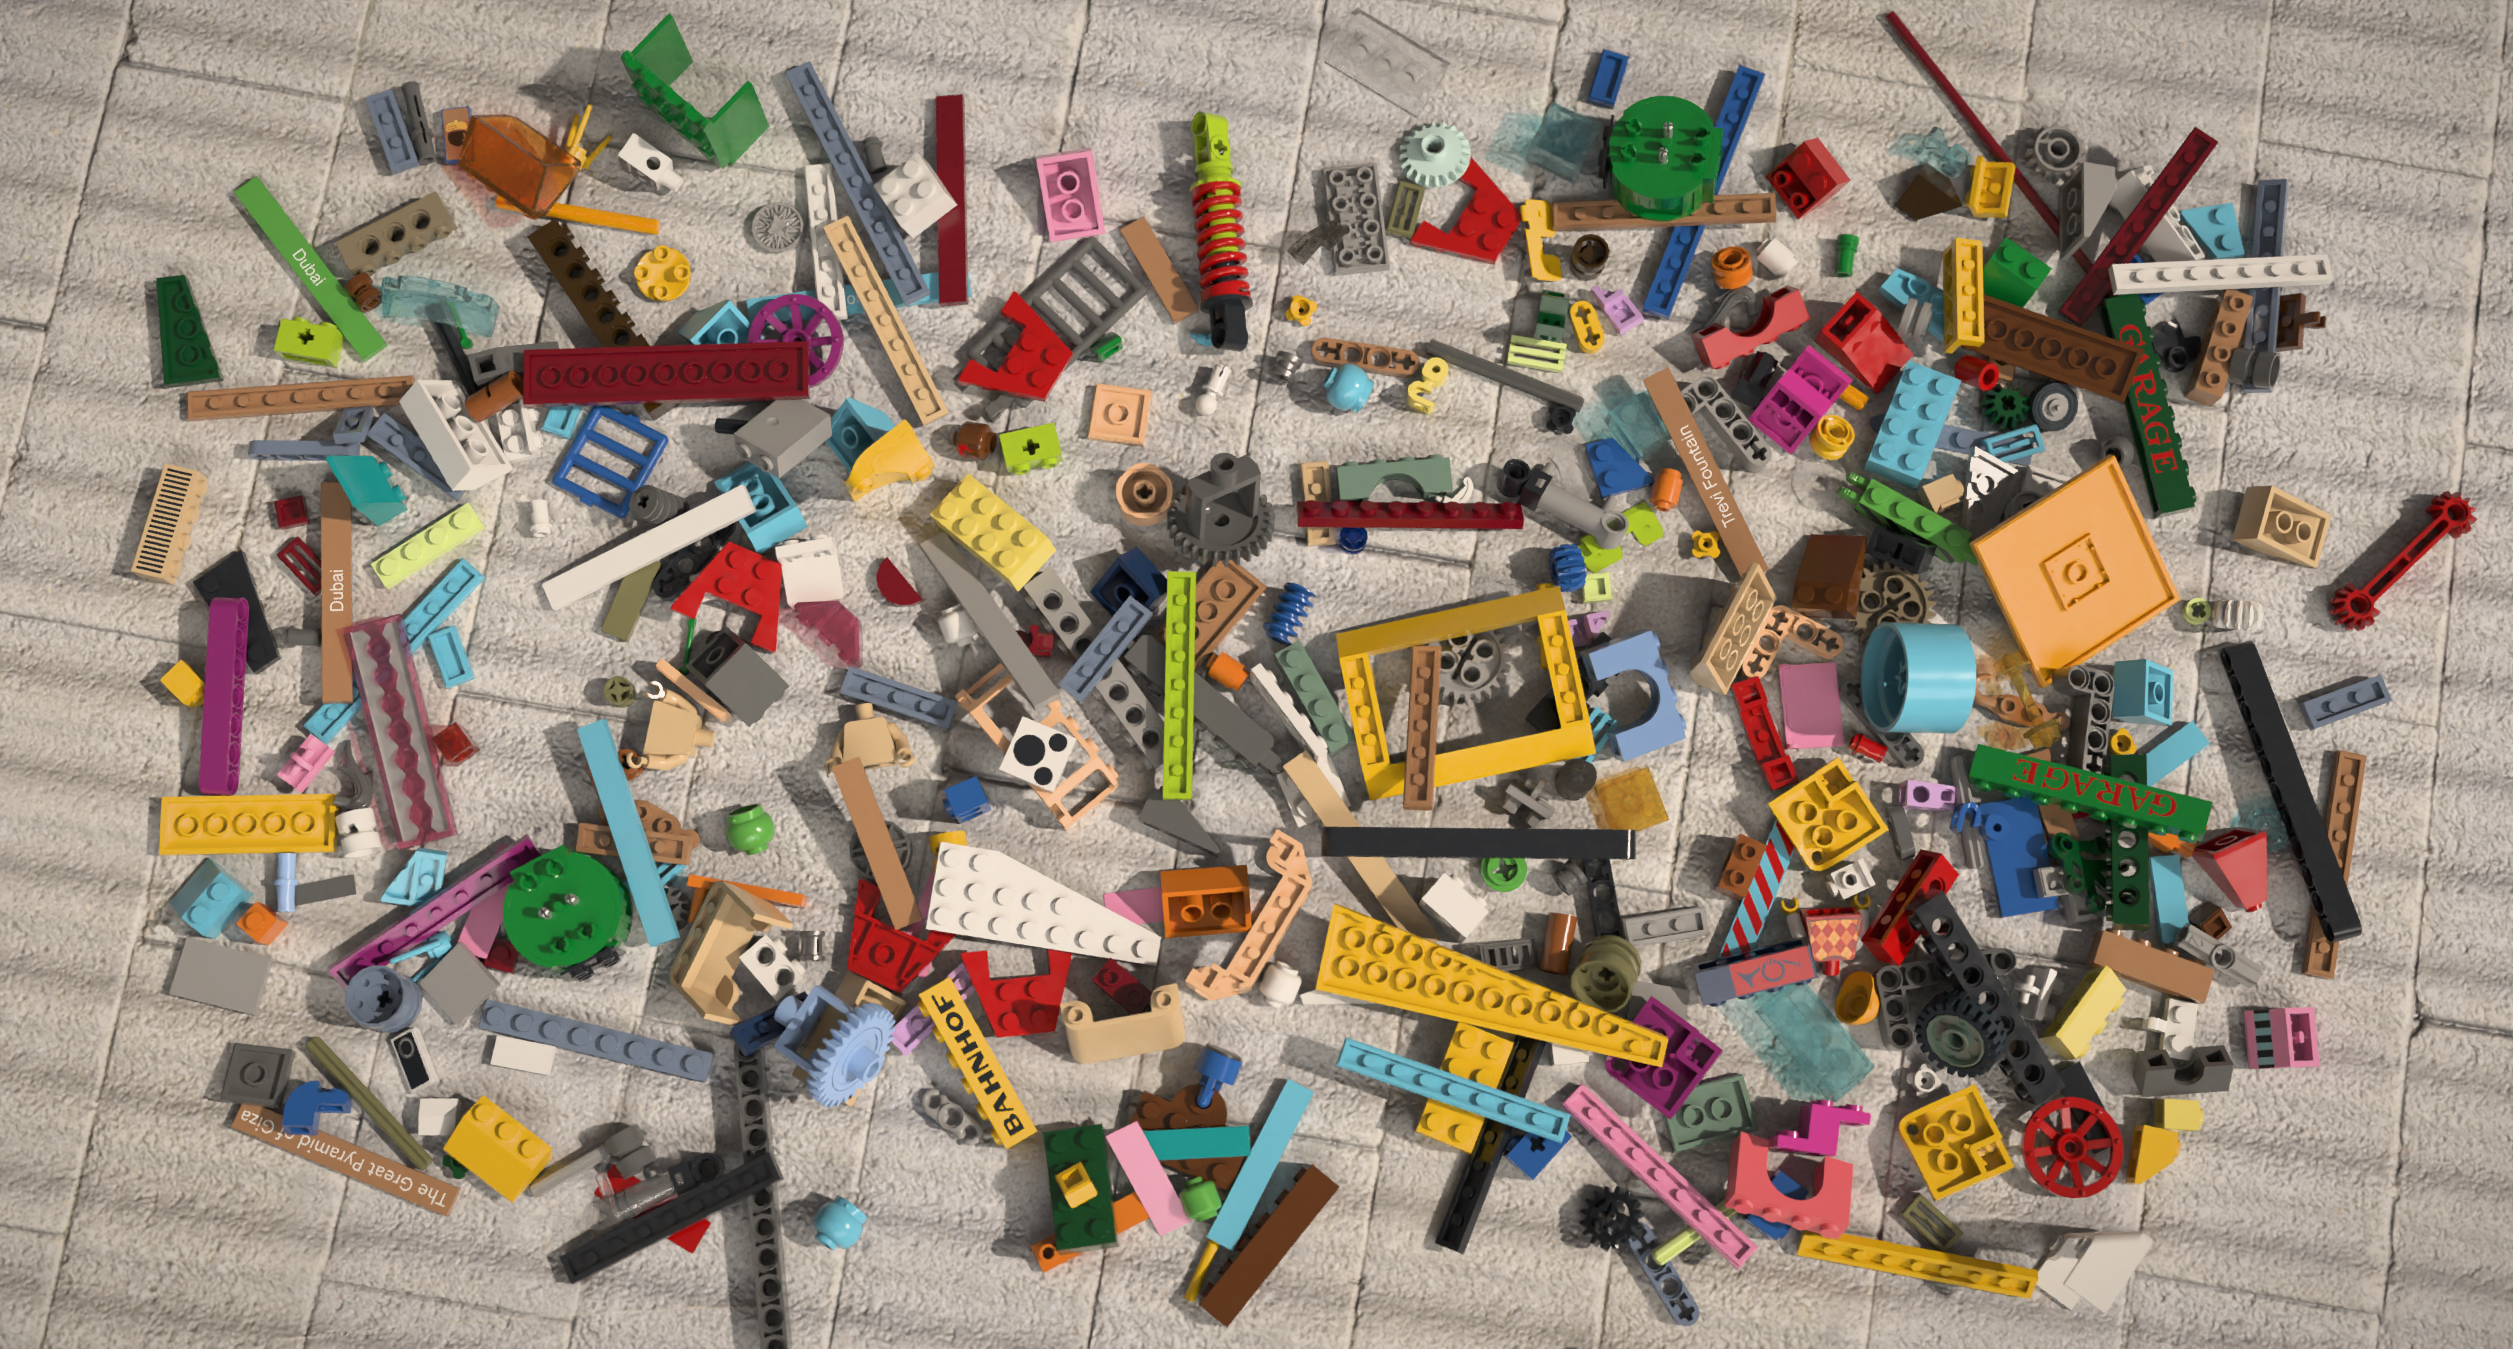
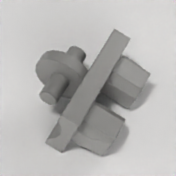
(1519, 795)

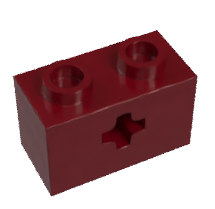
(1123, 987)

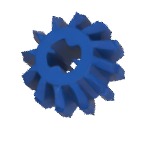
(1567, 567)

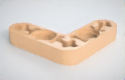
(1789, 631)

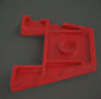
(1482, 227)
(1032, 363)
(743, 581)
(886, 953)
(1023, 1003)

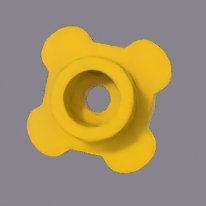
(1297, 303)
(1700, 550)
(2125, 739)

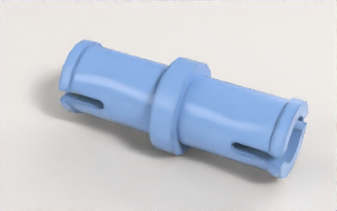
(285, 882)

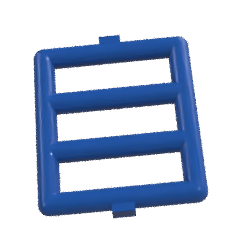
(587, 433)

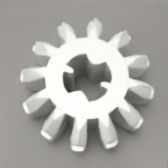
(2237, 614)

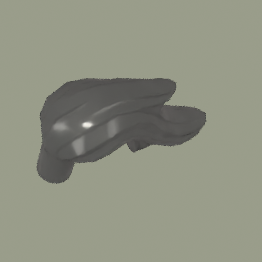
(1729, 299)
(361, 783)

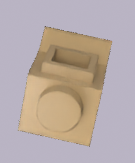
(1941, 494)

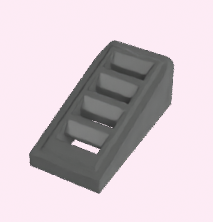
(1483, 953)

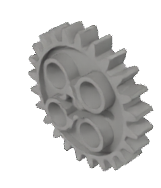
(1487, 670)

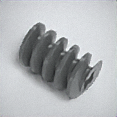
(656, 505)

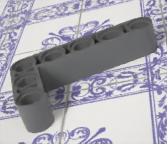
(1929, 977)

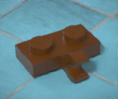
(2293, 320)

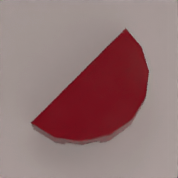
(895, 587)

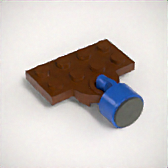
(1194, 1108)

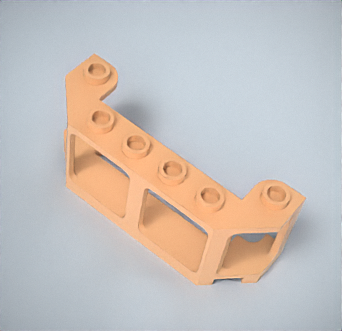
(1052, 800)
(1288, 859)

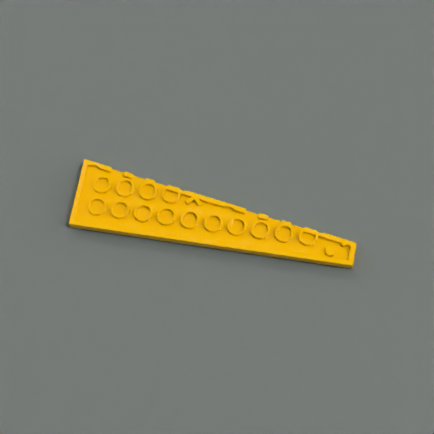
(1411, 973)

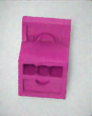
(1800, 399)
(1819, 1128)

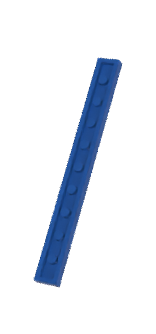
(1686, 239)

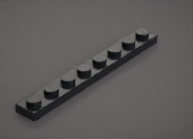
(1488, 1150)
(672, 1218)

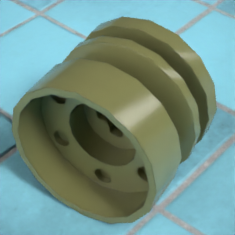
(1606, 973)

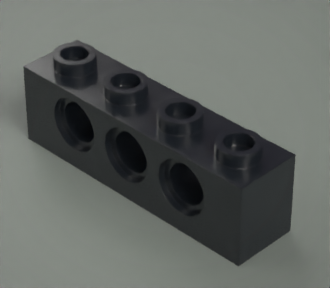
(1543, 716)

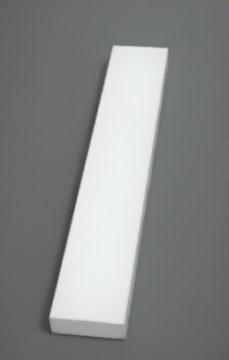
(821, 212)

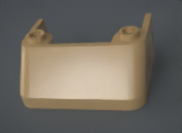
(713, 949)

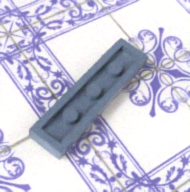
(410, 451)
(1105, 649)
(898, 697)

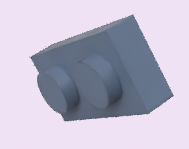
(353, 425)

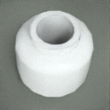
(956, 626)
(1280, 984)

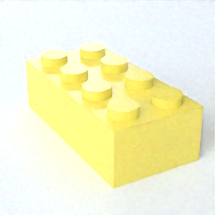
(993, 532)

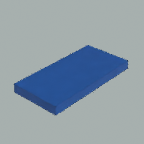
(2016, 857)

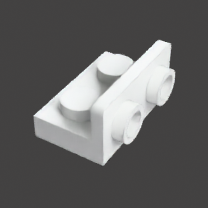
(519, 432)

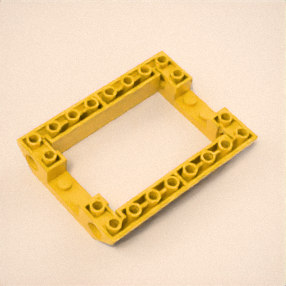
(1482, 761)

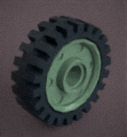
(1960, 1034)

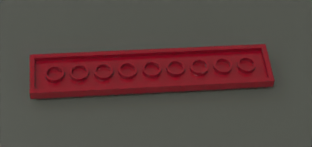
(666, 374)

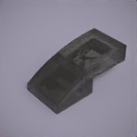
(1325, 235)

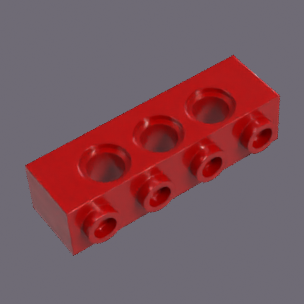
(1890, 934)

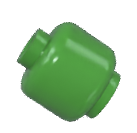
(1200, 1199)

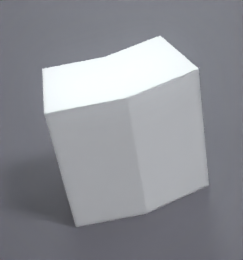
(438, 1116)

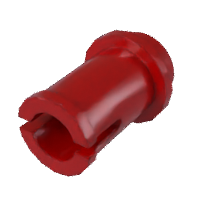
(1867, 747)

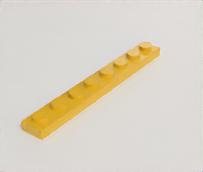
(1920, 1263)

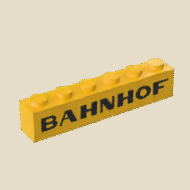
(977, 1062)

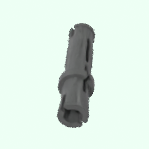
(421, 133)

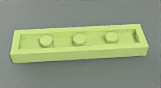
(428, 546)

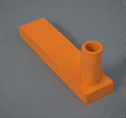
(703, 884)
(1128, 1213)

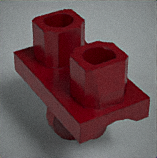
(1038, 643)

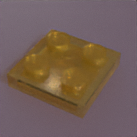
(1632, 801)

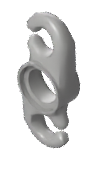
(965, 1118)

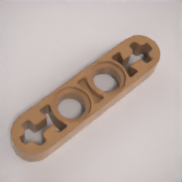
(1365, 352)

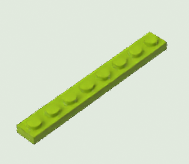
(1179, 686)

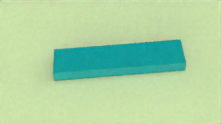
(1200, 1142)

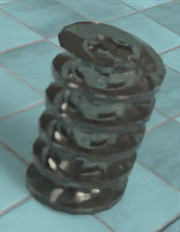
(1575, 790)

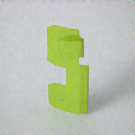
(1642, 523)

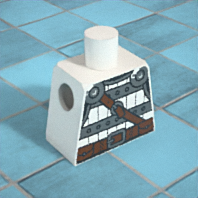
(639, 159)

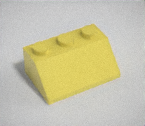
(2084, 1013)

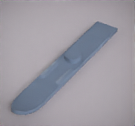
(1961, 439)

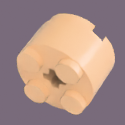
(1129, 492)

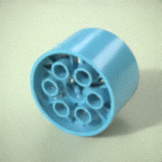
(1918, 677)

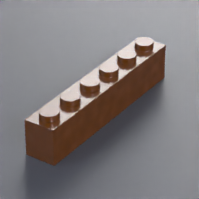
(1269, 1245)

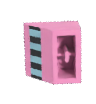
(2281, 1038)

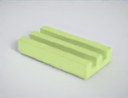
(1537, 343)

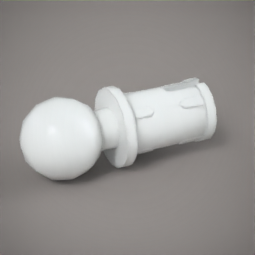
(1206, 403)

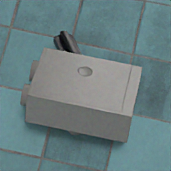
(778, 434)

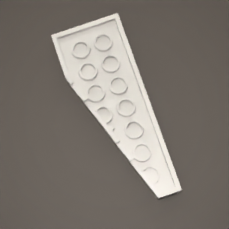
(1005, 901)

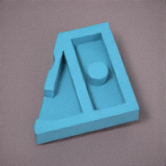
(2216, 230)
(418, 879)

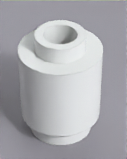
(1776, 257)

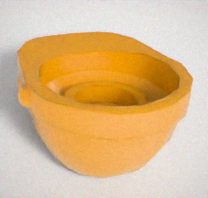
(1857, 999)

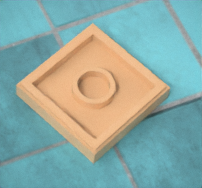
(1119, 414)

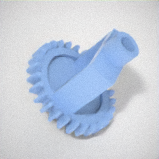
(852, 1054)

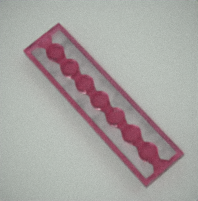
(400, 732)

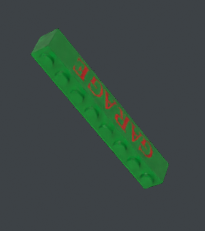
(2091, 793)

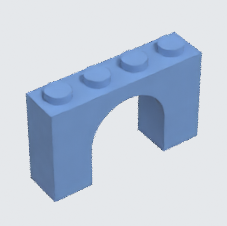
(1661, 721)

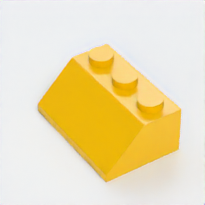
(498, 1149)

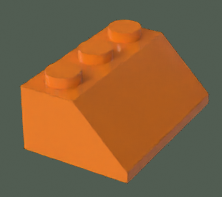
(1206, 901)

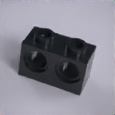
(1901, 549)

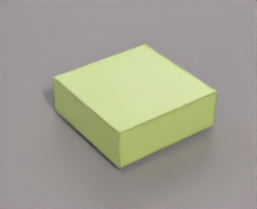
(1596, 588)

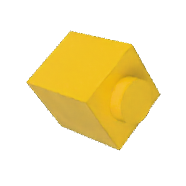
(185, 684)

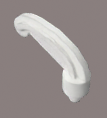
(1462, 496)

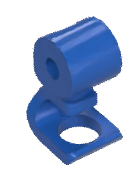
(1990, 826)

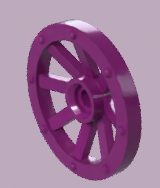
(793, 335)

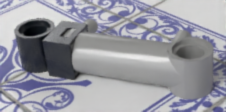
(1538, 491)

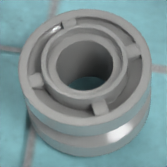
(1914, 319)

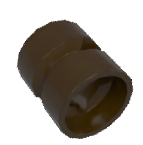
(1588, 257)

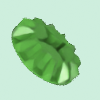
(1497, 881)

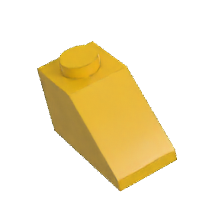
(2151, 1152)

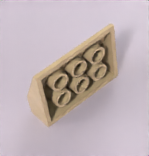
(1734, 631)

